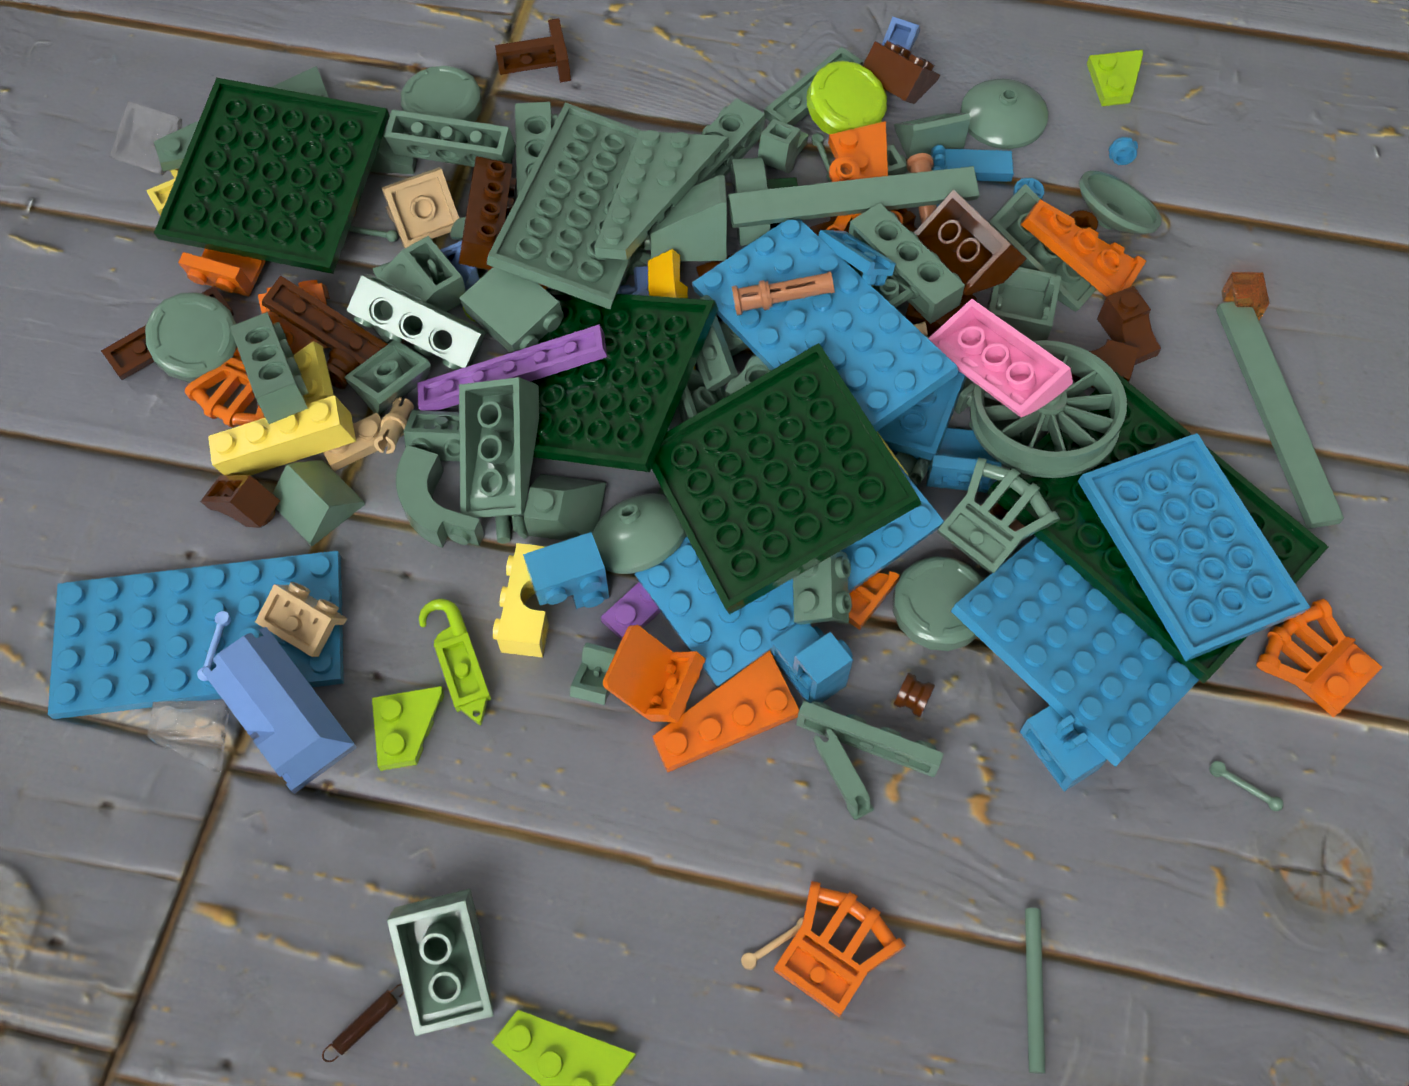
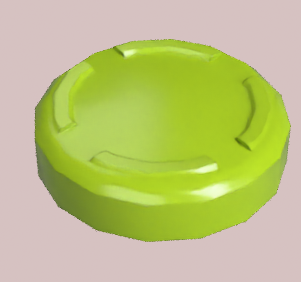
(845, 97)

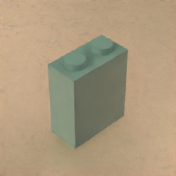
(512, 309)

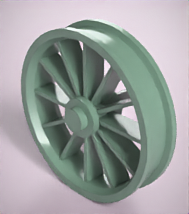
(1062, 412)

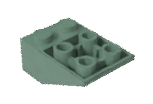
(424, 274)

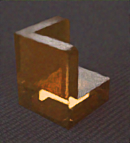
(1247, 290)

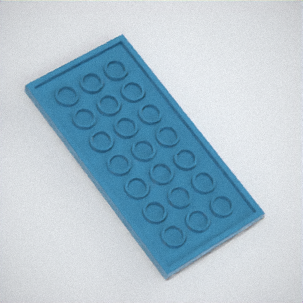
(864, 336)
(149, 633)
(738, 639)

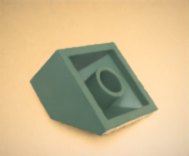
(563, 507)

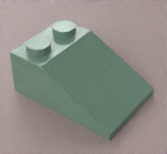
(441, 961)

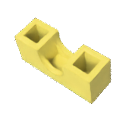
(520, 628)

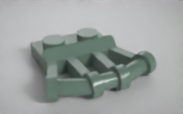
(981, 533)

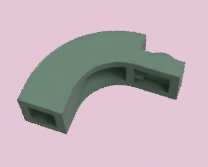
(747, 176)
(415, 485)

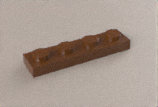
(320, 320)
(131, 352)

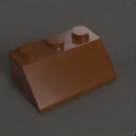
(969, 245)

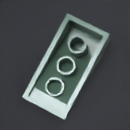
(1007, 220)
(496, 445)

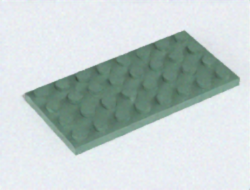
(564, 208)

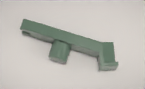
(844, 775)

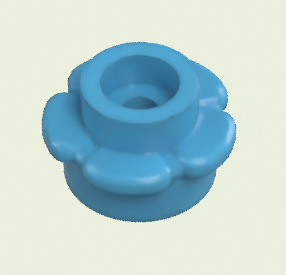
(1123, 150)

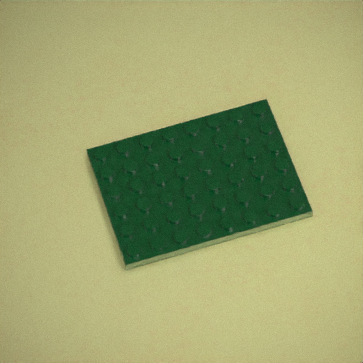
(1089, 549)

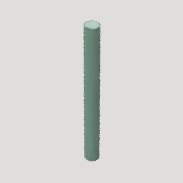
(1035, 1006)

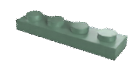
(792, 104)
(880, 742)

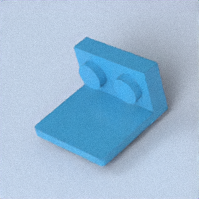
(957, 460)

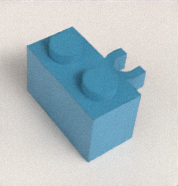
(1061, 747)

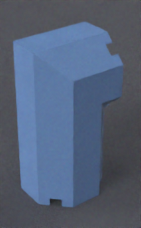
(278, 709)

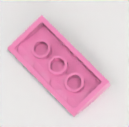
(1001, 359)

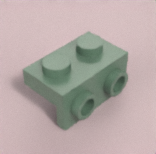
(823, 592)

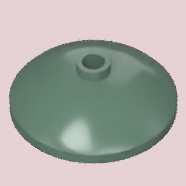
(1005, 113)
(1118, 204)
(638, 533)

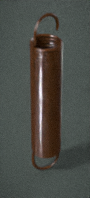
(363, 1023)

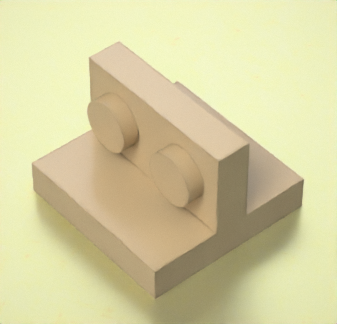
(421, 206)

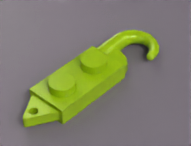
(458, 661)

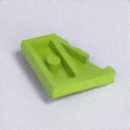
(1115, 75)
(403, 724)

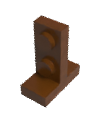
(536, 54)

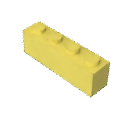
(266, 446)

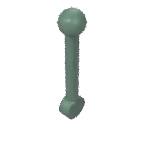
(817, 140)
(391, 235)
(1218, 769)

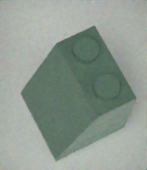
(695, 225)

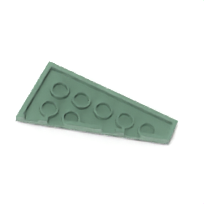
(655, 178)

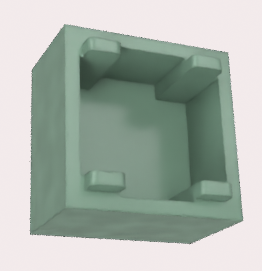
(1027, 302)

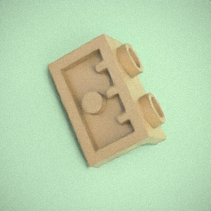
(299, 617)

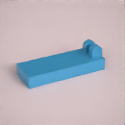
(988, 164)
(861, 256)

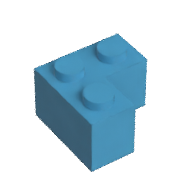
(568, 570)
(813, 661)

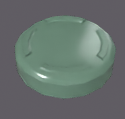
(443, 93)
(190, 335)
(926, 599)

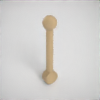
(749, 960)

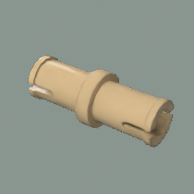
(393, 425)

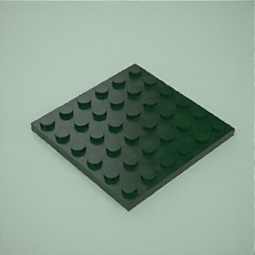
(273, 175)
(622, 404)
(779, 478)

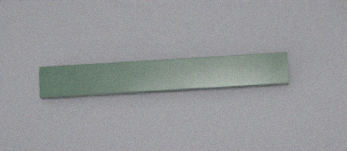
(850, 196)
(1280, 416)

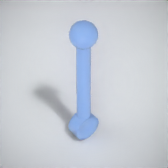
(222, 619)

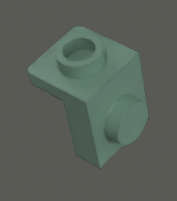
(590, 675)

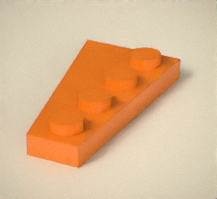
(732, 713)

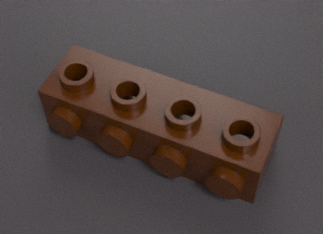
(486, 210)

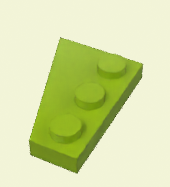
(560, 1055)

